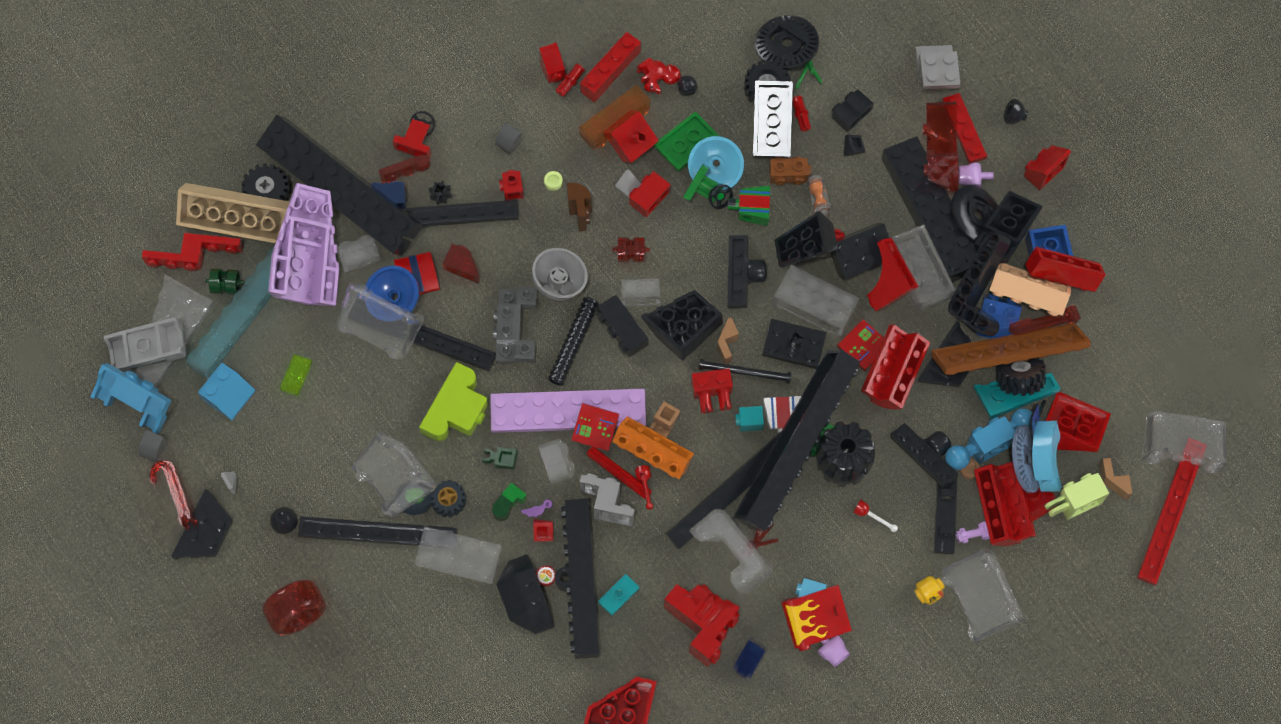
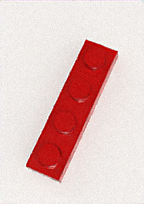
(966, 131)

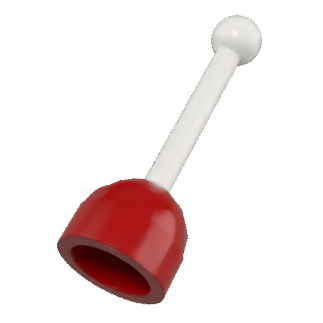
(863, 509)

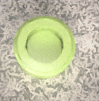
(553, 180)

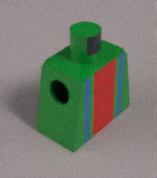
(752, 205)

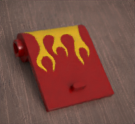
(814, 618)

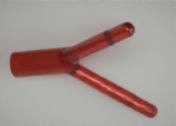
(757, 538)

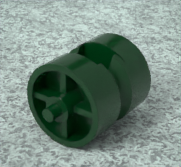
(224, 281)

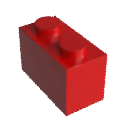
(649, 193)

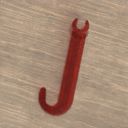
(1028, 325)
(176, 490)

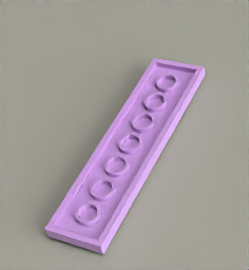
(560, 409)

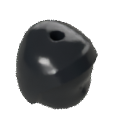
(687, 85)

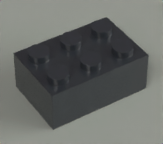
(859, 251)

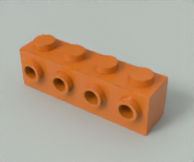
(653, 447)

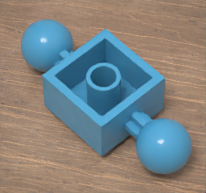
(988, 441)

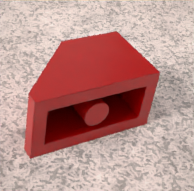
(552, 63)

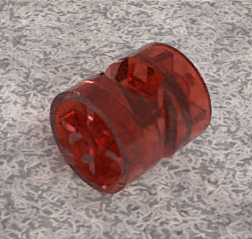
(630, 249)

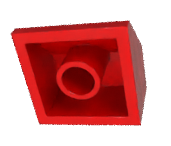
(1046, 166)

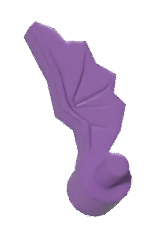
(538, 510)

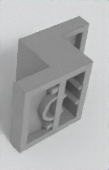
(937, 67)
(607, 499)

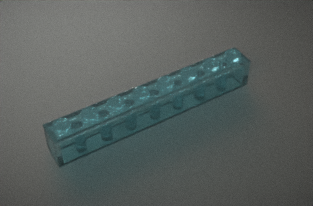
(233, 322)

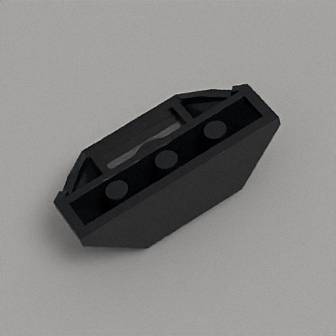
(524, 596)

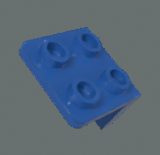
(1003, 311)

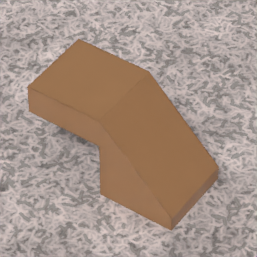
(727, 336)
(665, 419)
(1119, 484)

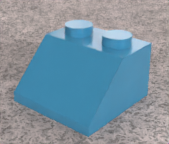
(226, 391)

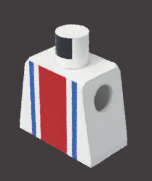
(779, 410)

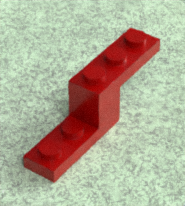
(192, 251)

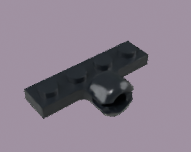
(742, 271)
(927, 452)

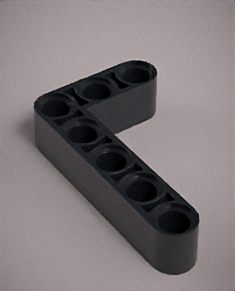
(976, 281)

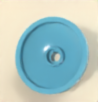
(719, 149)

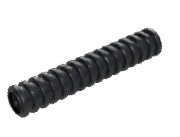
(573, 341)

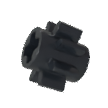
(440, 187)

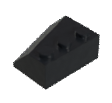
(806, 240)
(684, 323)

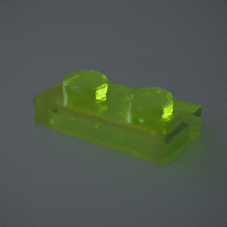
(296, 375)

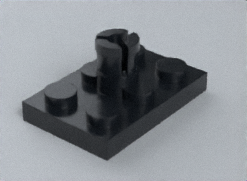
(794, 344)

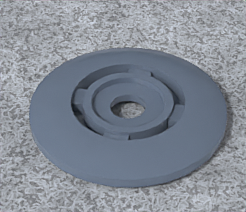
(1024, 471)

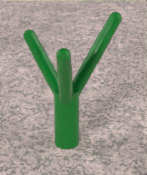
(809, 65)

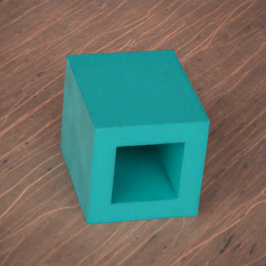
(750, 418)

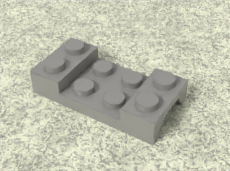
(146, 344)

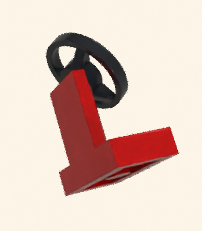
(415, 136)

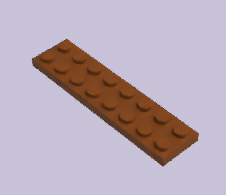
(1010, 349)

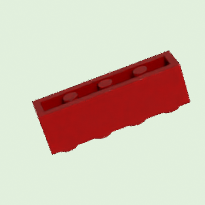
(610, 67)
(1065, 269)

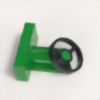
(708, 188)

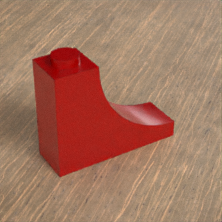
(895, 277)

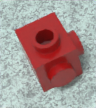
(511, 185)

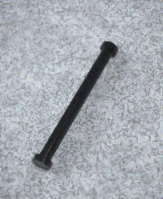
(746, 371)

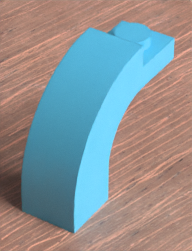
(1044, 455)

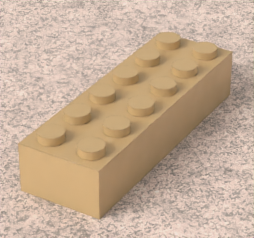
(230, 212)

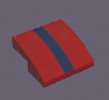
(422, 269)

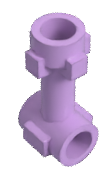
(963, 536)

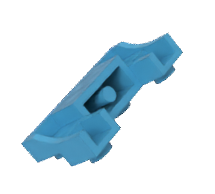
(133, 392)

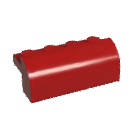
(895, 368)
(1004, 505)

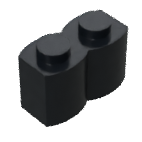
(852, 110)

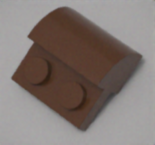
(579, 203)

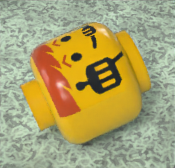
(929, 590)

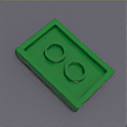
(681, 140)

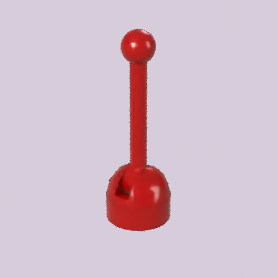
(643, 474)

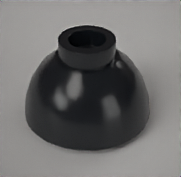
(1015, 112)
(283, 520)

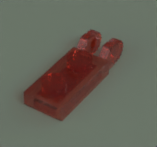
(404, 168)

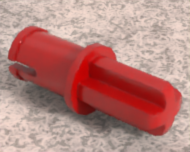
(570, 80)
(801, 113)

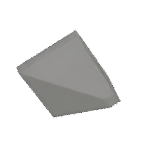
(627, 183)
(230, 479)

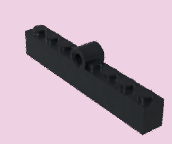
(581, 579)

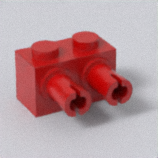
(712, 384)

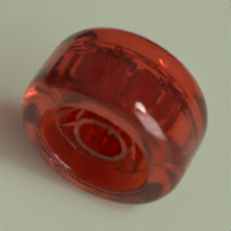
(294, 607)

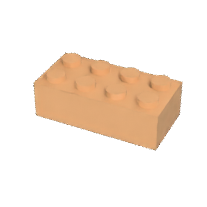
(1022, 287)

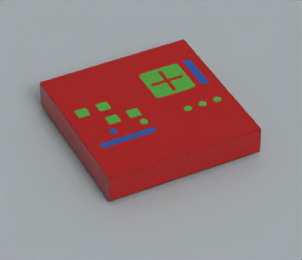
(862, 344)
(595, 426)

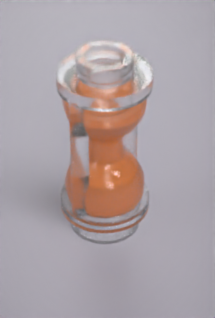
(817, 188)

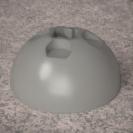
(559, 274)

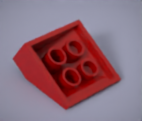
(1078, 423)

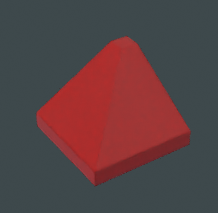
(542, 530)

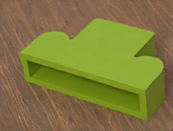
(455, 406)

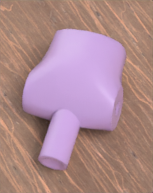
(972, 175)
(833, 650)

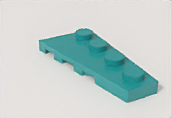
(999, 402)

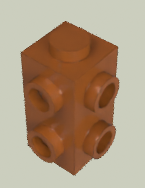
(789, 170)

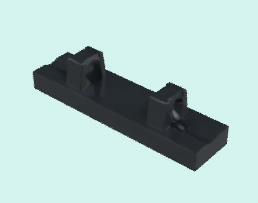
(945, 519)

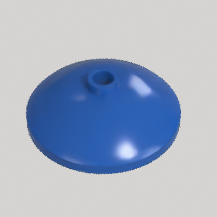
(392, 281)

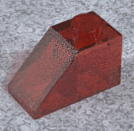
(460, 262)

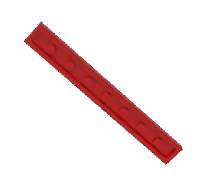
(1167, 522)

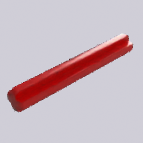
(617, 471)

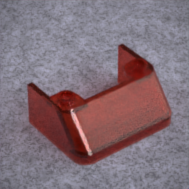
(942, 144)

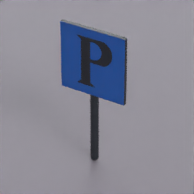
(1035, 417)

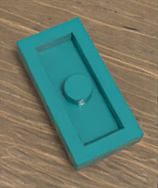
(618, 595)

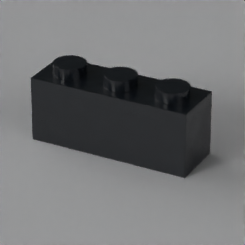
(621, 326)

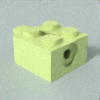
(1079, 496)

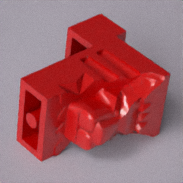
(706, 616)

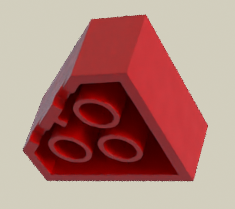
(624, 705)

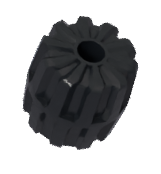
(845, 454)

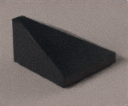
(853, 145)

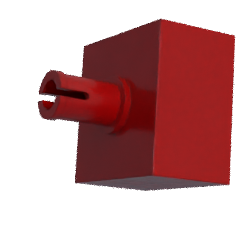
(630, 136)

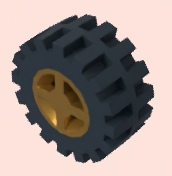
(446, 491)

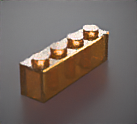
(593, 129)

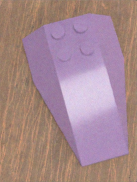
(305, 251)

